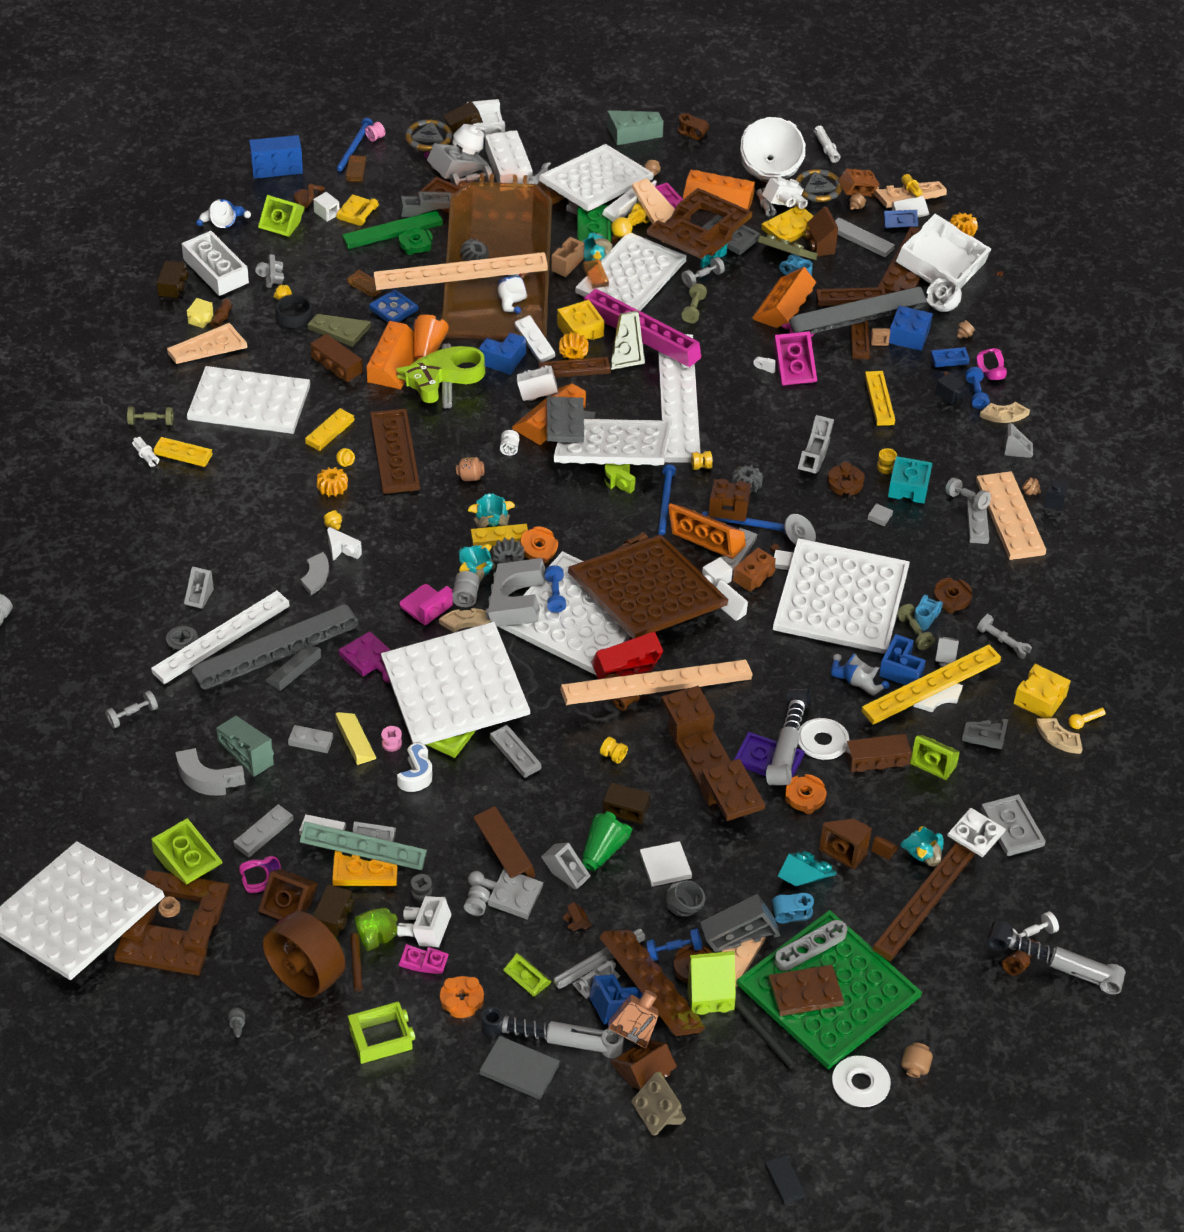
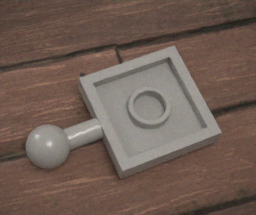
(510, 894)

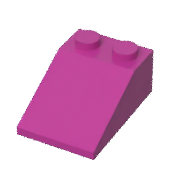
(795, 358)

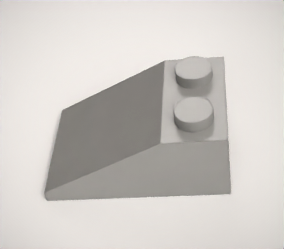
(451, 160)

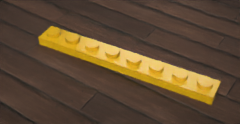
(930, 684)

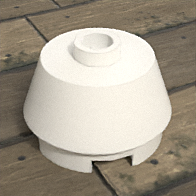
(469, 138)

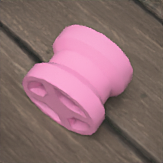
(375, 131)
(391, 738)

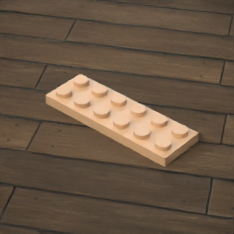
(1011, 516)

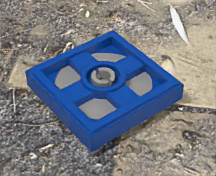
(393, 306)

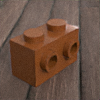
(858, 181)
(754, 569)

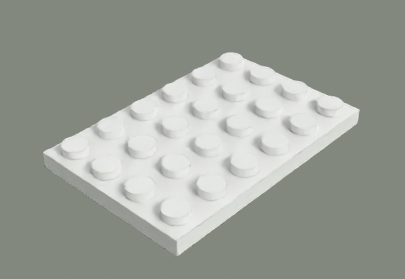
(595, 177)
(636, 270)
(249, 399)
(618, 443)

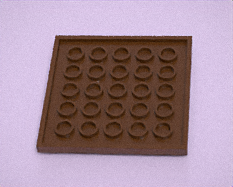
(647, 586)

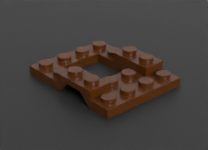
(694, 239)
(174, 948)

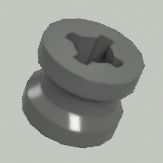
(425, 882)

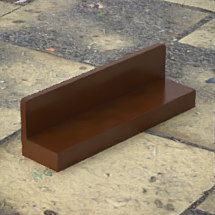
(504, 843)

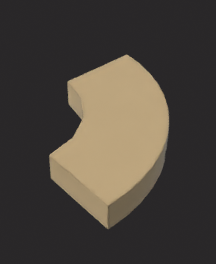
(1004, 414)
(461, 619)
(1058, 736)

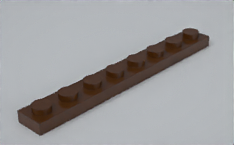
(923, 901)

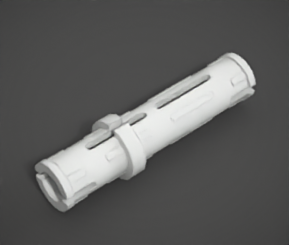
(828, 147)

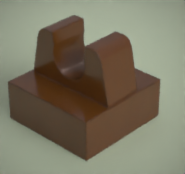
(578, 916)

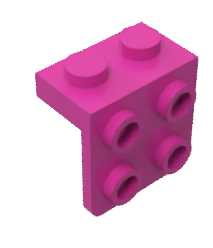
(427, 603)

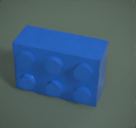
(276, 156)

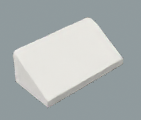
(911, 204)
(736, 604)

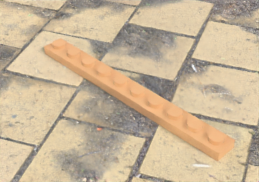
(460, 271)
(655, 682)

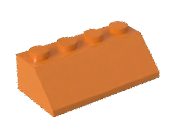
(728, 188)
(785, 298)
(392, 352)
(535, 422)
(706, 531)

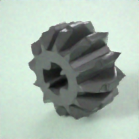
(473, 250)
(748, 475)
(508, 551)

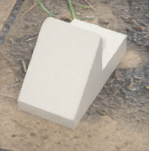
(343, 543)

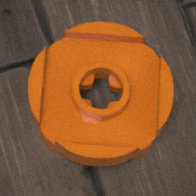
(547, 540)
(802, 802)
(462, 985)

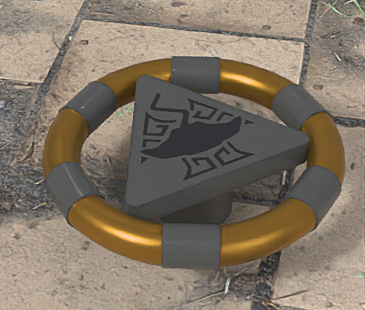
(428, 134)
(818, 185)

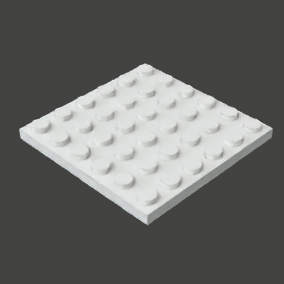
(841, 596)
(575, 631)
(455, 684)
(75, 909)

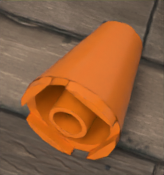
(428, 335)

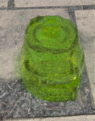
(376, 927)

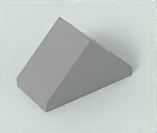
(1016, 443)
(199, 587)

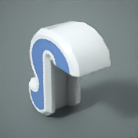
(421, 771)

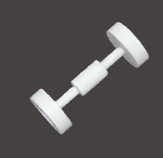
(1049, 922)

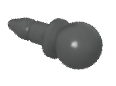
(236, 1020)

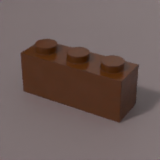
(336, 358)
(878, 753)

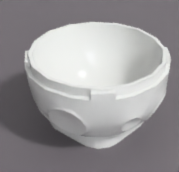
(775, 140)

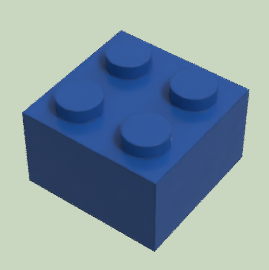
(910, 328)

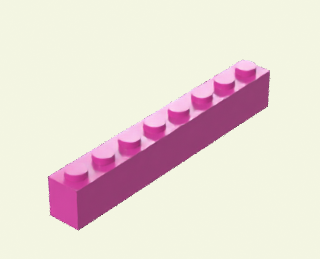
(653, 332)

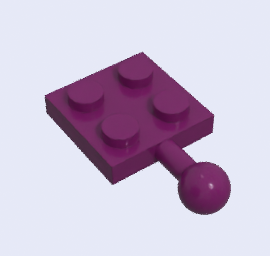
(365, 655)

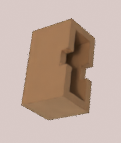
(567, 257)

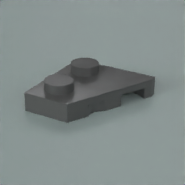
(985, 733)

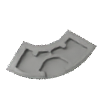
(317, 573)

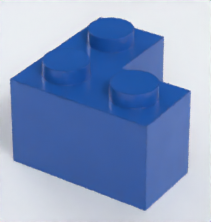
(504, 355)
(899, 663)
(609, 996)

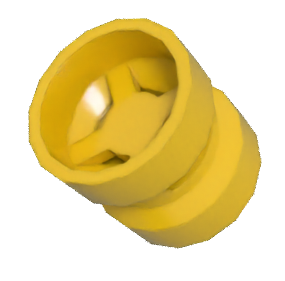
(701, 460)
(886, 460)
(614, 750)

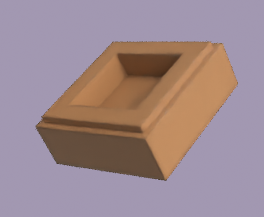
(880, 337)

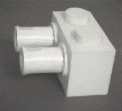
(784, 193)
(537, 383)
(429, 923)

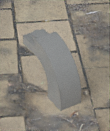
(815, 452)
(204, 779)

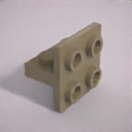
(658, 1104)

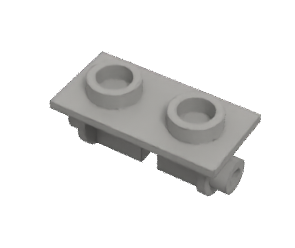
(584, 983)

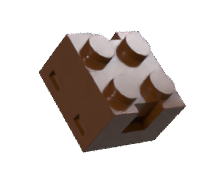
(729, 500)

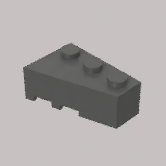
(739, 924)

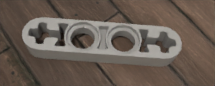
(813, 947)

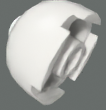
(944, 294)

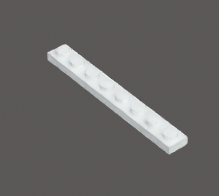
(220, 637)

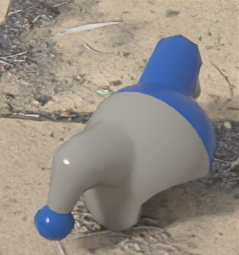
(857, 674)

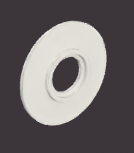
(824, 752)
(861, 1097)

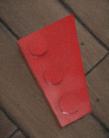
(629, 657)

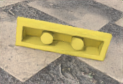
(355, 738)

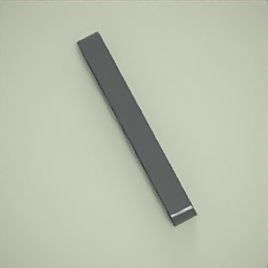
(857, 311)
(274, 646)

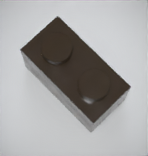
(463, 115)
(172, 279)
(626, 803)
(334, 908)

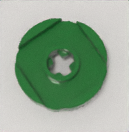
(422, 243)

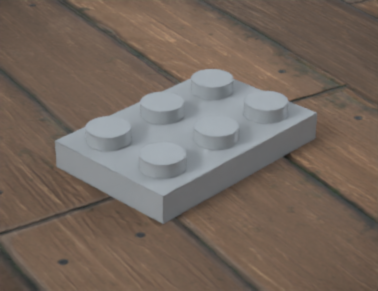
(1020, 827)

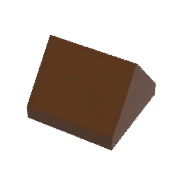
(884, 847)

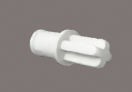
(145, 451)

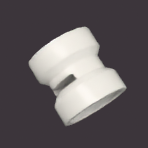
(509, 442)

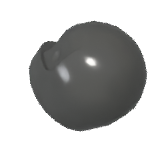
(683, 900)

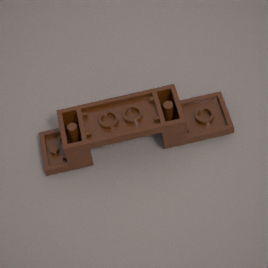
(716, 776)

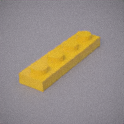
(879, 398)

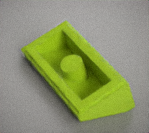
(527, 975)

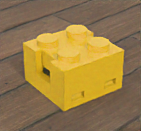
(581, 319)
(1042, 692)

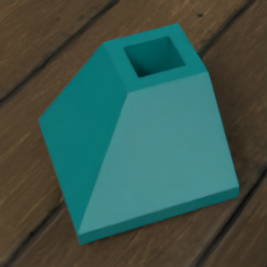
(804, 869)

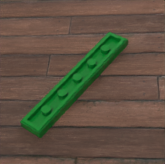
(390, 229)

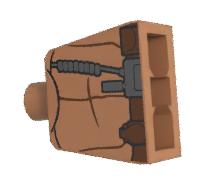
(635, 1018)

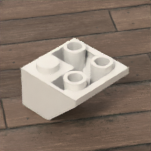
(976, 832)

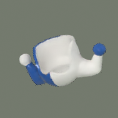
(222, 214)
(511, 290)

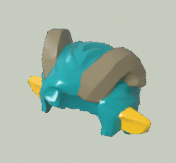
(596, 247)
(491, 511)
(476, 560)
(925, 846)

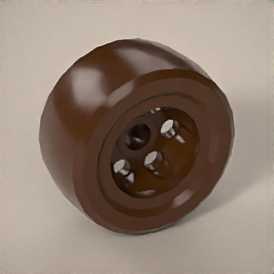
(304, 953)

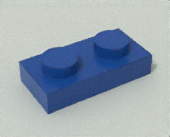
(900, 218)
(950, 357)

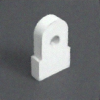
(765, 364)

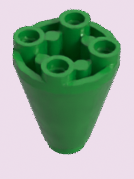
(603, 840)

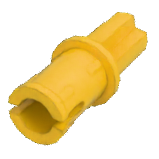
(911, 185)

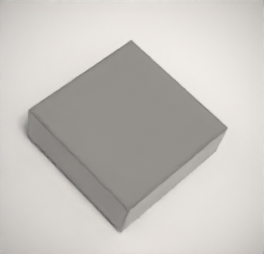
(880, 514)

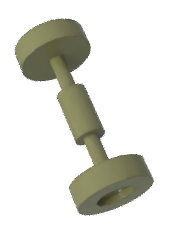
(697, 292)
(150, 416)
(924, 640)

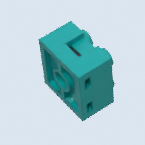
(910, 479)

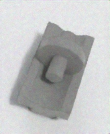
(271, 271)

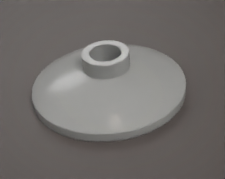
(799, 527)

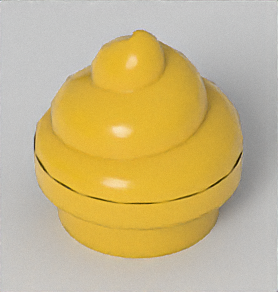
(281, 291)
(345, 457)
(333, 520)

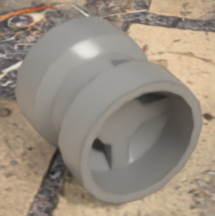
(476, 902)

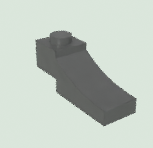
(424, 202)

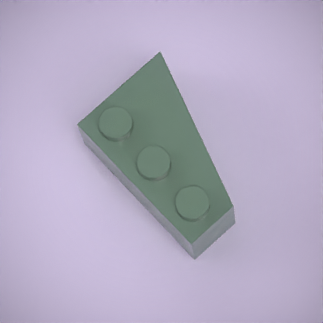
(634, 126)
(246, 744)

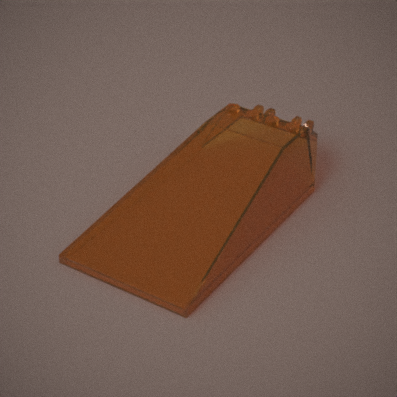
(510, 222)

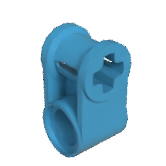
(794, 263)
(927, 612)
(790, 907)

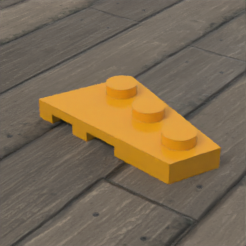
(359, 872)

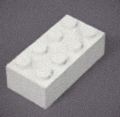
(507, 157)
(215, 263)

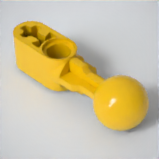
(622, 226)

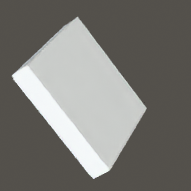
(665, 864)

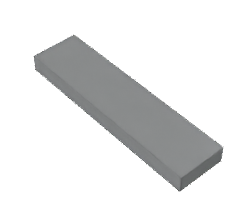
(864, 238)

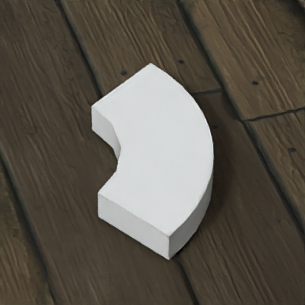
(948, 695)

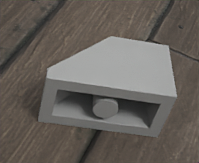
(946, 650)
(566, 865)

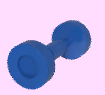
(979, 400)
(556, 602)
(653, 949)

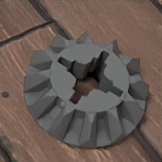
(174, 635)

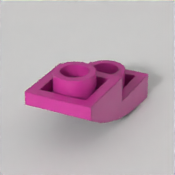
(423, 961)

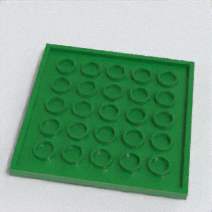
(869, 985)

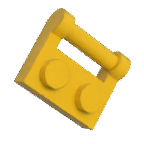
(352, 208)

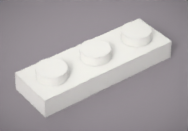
(534, 339)

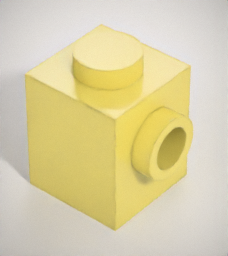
(200, 313)

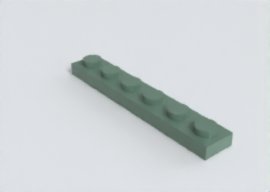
(363, 845)

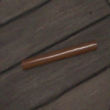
(356, 962)

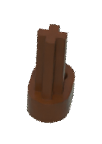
(1017, 962)

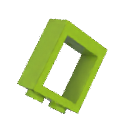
(375, 1017)

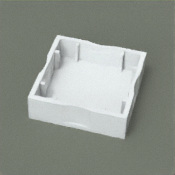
(942, 252)

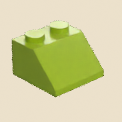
(280, 216)
(934, 757)

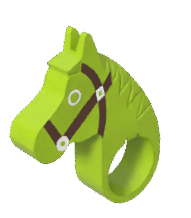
(442, 366)

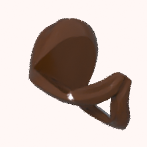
(305, 197)

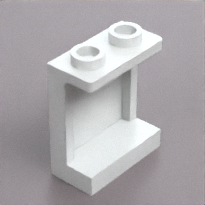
(491, 117)

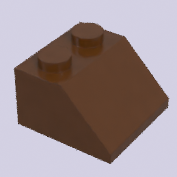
(822, 233)
(845, 841)
(286, 894)
(641, 1063)

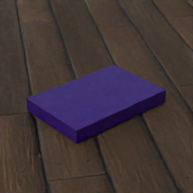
(758, 753)

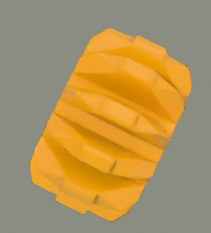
(965, 223)
(573, 346)
(332, 482)

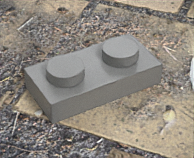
(310, 739)
(373, 830)

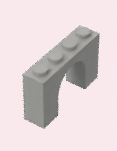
(507, 579)

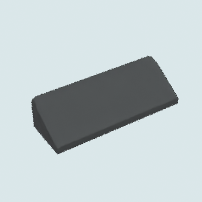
(294, 667)

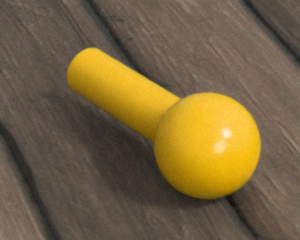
(1077, 721)

